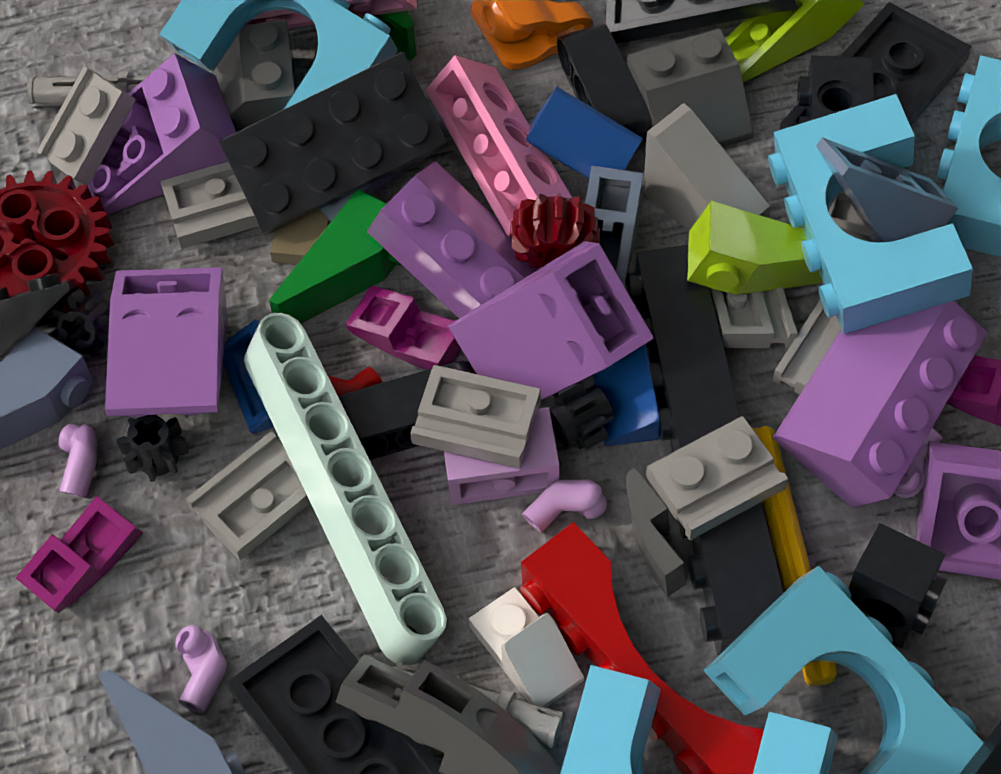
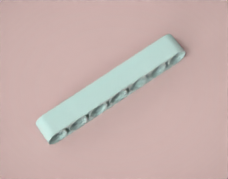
(330, 453)

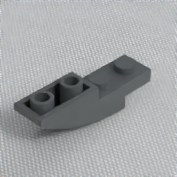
(446, 715)

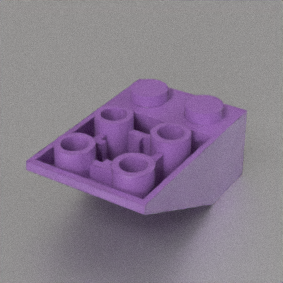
(165, 134)
(554, 324)
(165, 342)

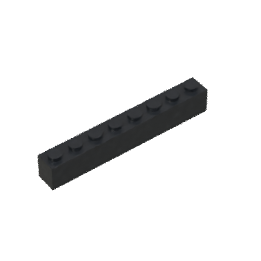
(697, 397)

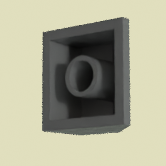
(257, 73)
(702, 76)

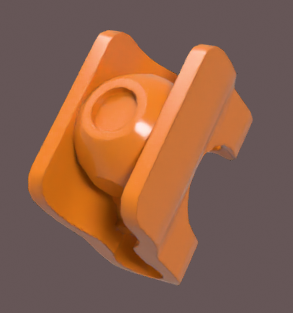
(527, 29)

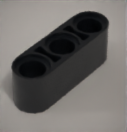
(602, 77)
(389, 410)

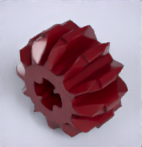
(551, 227)

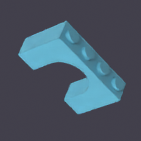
(345, 41)
(967, 176)
(864, 278)
(821, 623)
(618, 716)

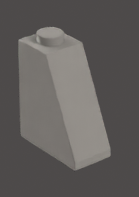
(691, 168)

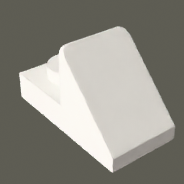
(527, 648)

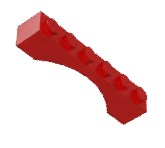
(574, 585)

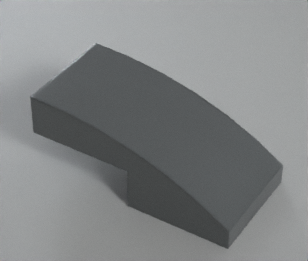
(649, 524)

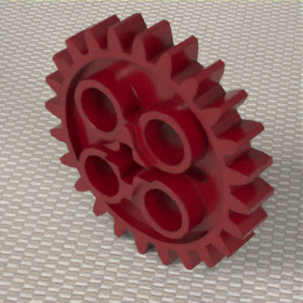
(33, 228)

